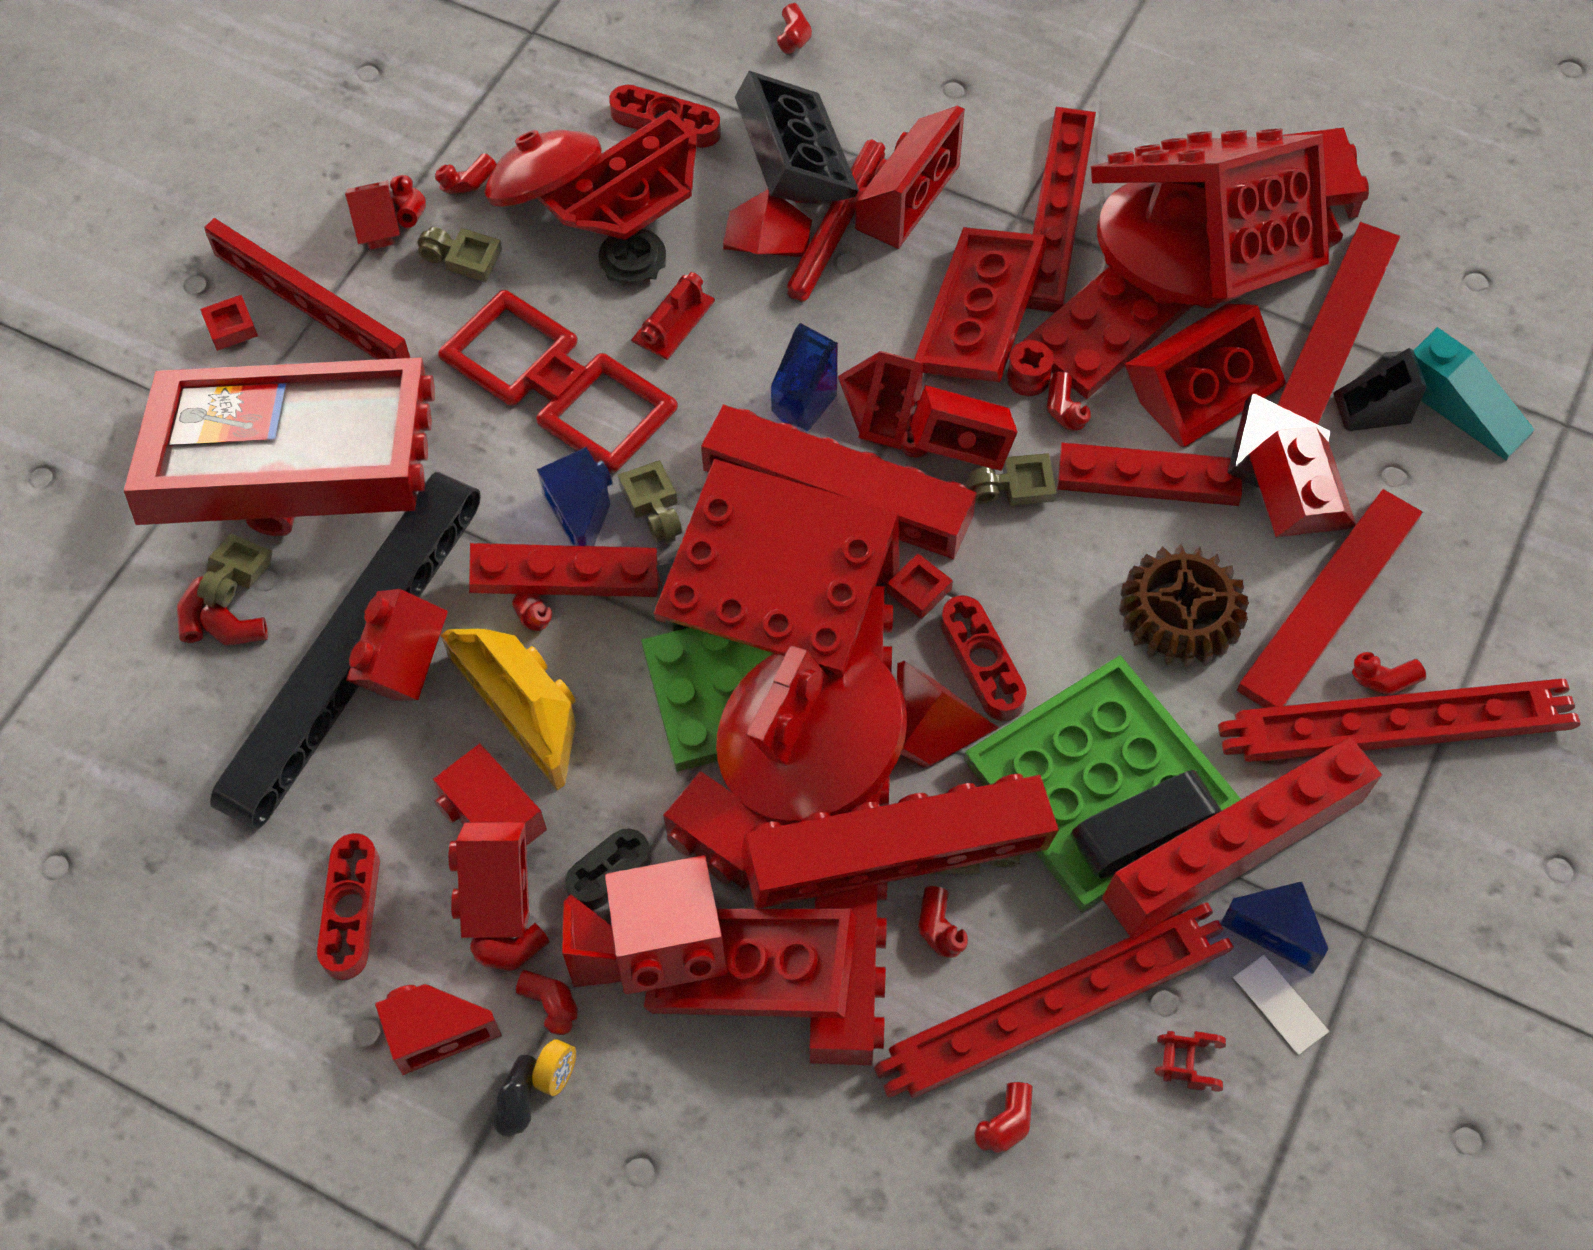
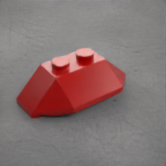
(630, 181)

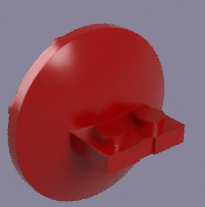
(1160, 240)
(811, 739)

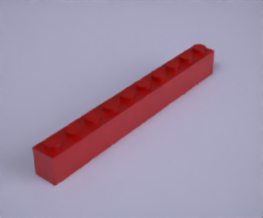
(857, 1035)

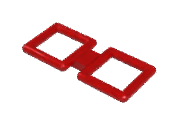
(558, 379)

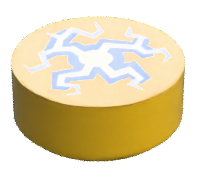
(554, 1067)

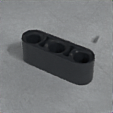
(1143, 823)

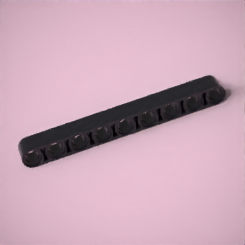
(318, 686)

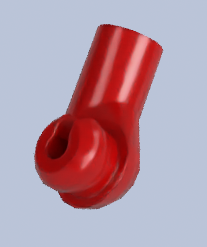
(796, 32)
(408, 200)
(1061, 407)
(532, 611)
(189, 612)
(231, 630)
(934, 926)
(508, 952)
(554, 997)
(1010, 1125)

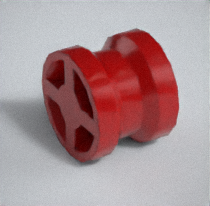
(1023, 377)

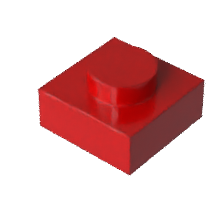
(229, 322)
(919, 586)

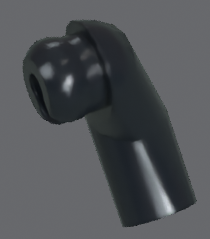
(515, 1098)

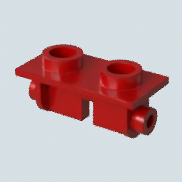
(674, 317)

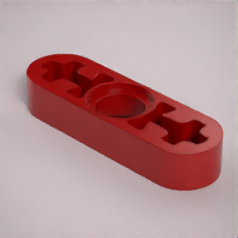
(631, 101)
(979, 677)
(337, 886)

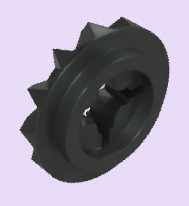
(646, 247)

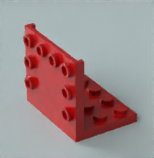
(1259, 200)
(779, 565)

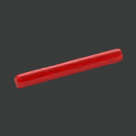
(833, 225)

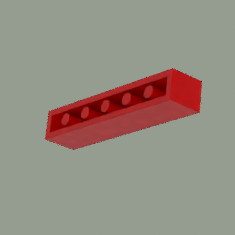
(929, 510)
(1240, 837)
(897, 839)

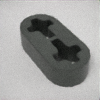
(601, 860)

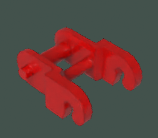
(1194, 1080)

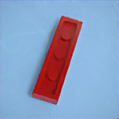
(1147, 474)
(563, 570)

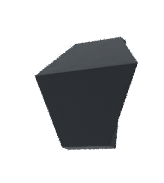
(1383, 393)

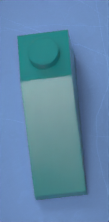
(1469, 395)

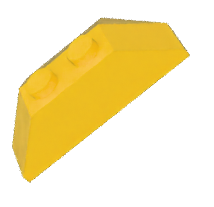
(519, 694)

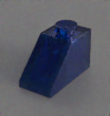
(805, 378)
(577, 495)

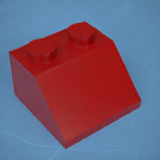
(1301, 483)

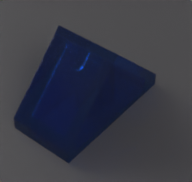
(1281, 923)

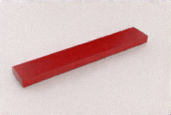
(1060, 203)
(304, 293)
(1338, 322)
(1329, 601)

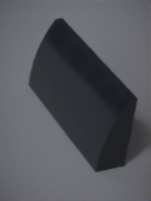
(794, 141)

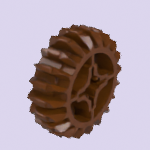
(1163, 620)

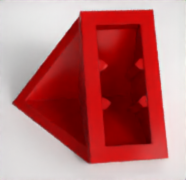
(767, 227)
(883, 396)
(936, 718)
(588, 946)

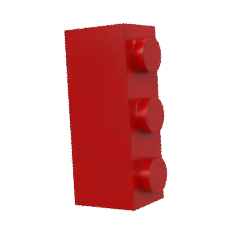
(911, 177)
(1207, 372)

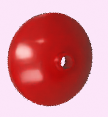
(540, 165)

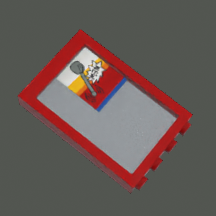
(281, 441)

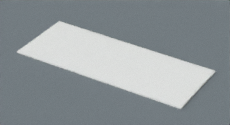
(1281, 1004)

